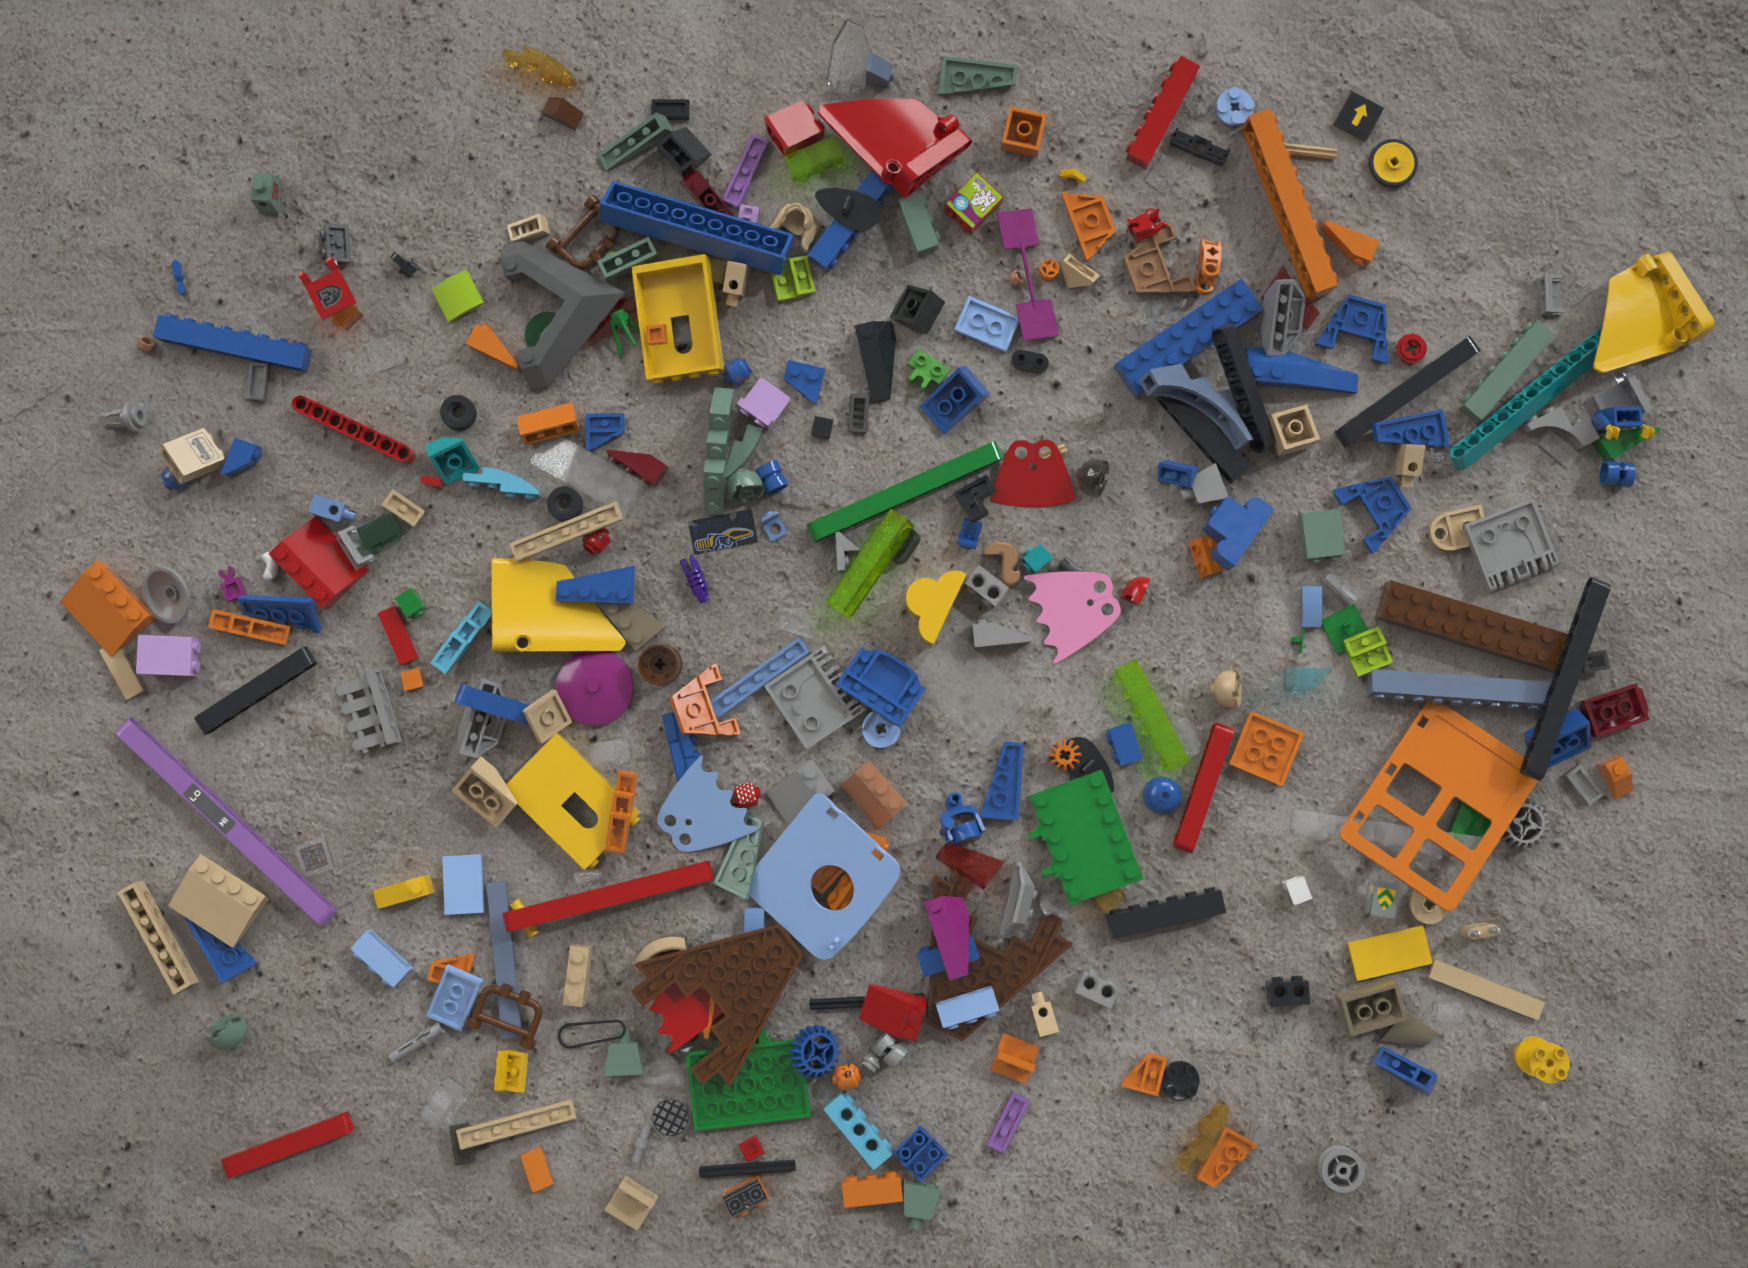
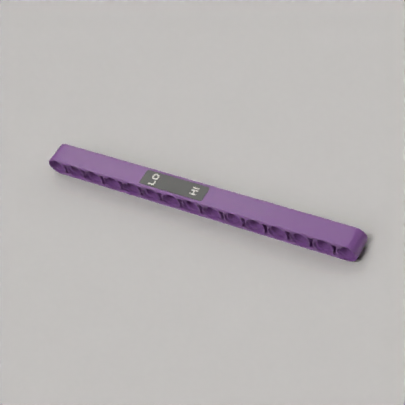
(226, 821)

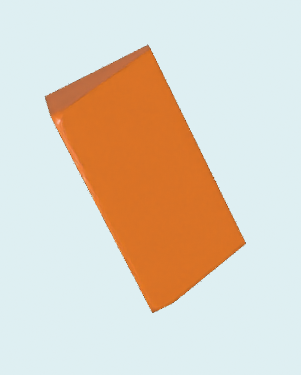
(536, 1169)

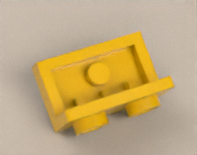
(511, 1071)

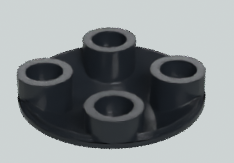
(1180, 1080)

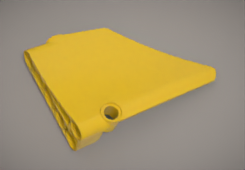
(1649, 313)
(527, 608)

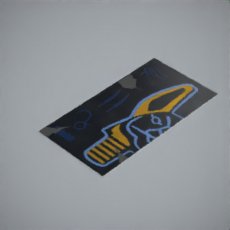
(722, 531)

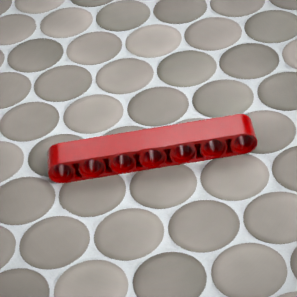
(345, 426)
(1203, 787)
(287, 1144)

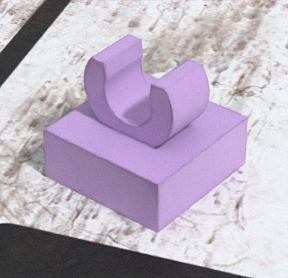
(748, 213)

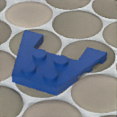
(1362, 319)
(1382, 501)

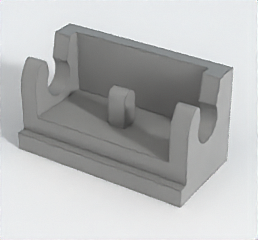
(1550, 295)
(354, 547)

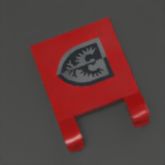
(329, 293)

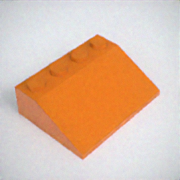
(107, 607)

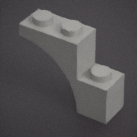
(1577, 432)

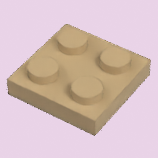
(547, 716)

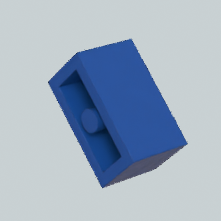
(1124, 744)

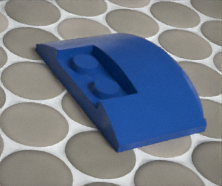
(882, 684)

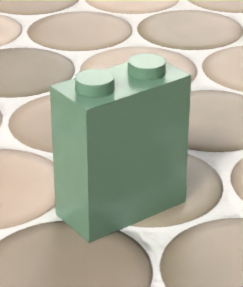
(1321, 535)

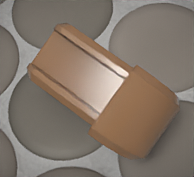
(1009, 560)

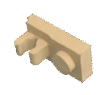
(403, 507)

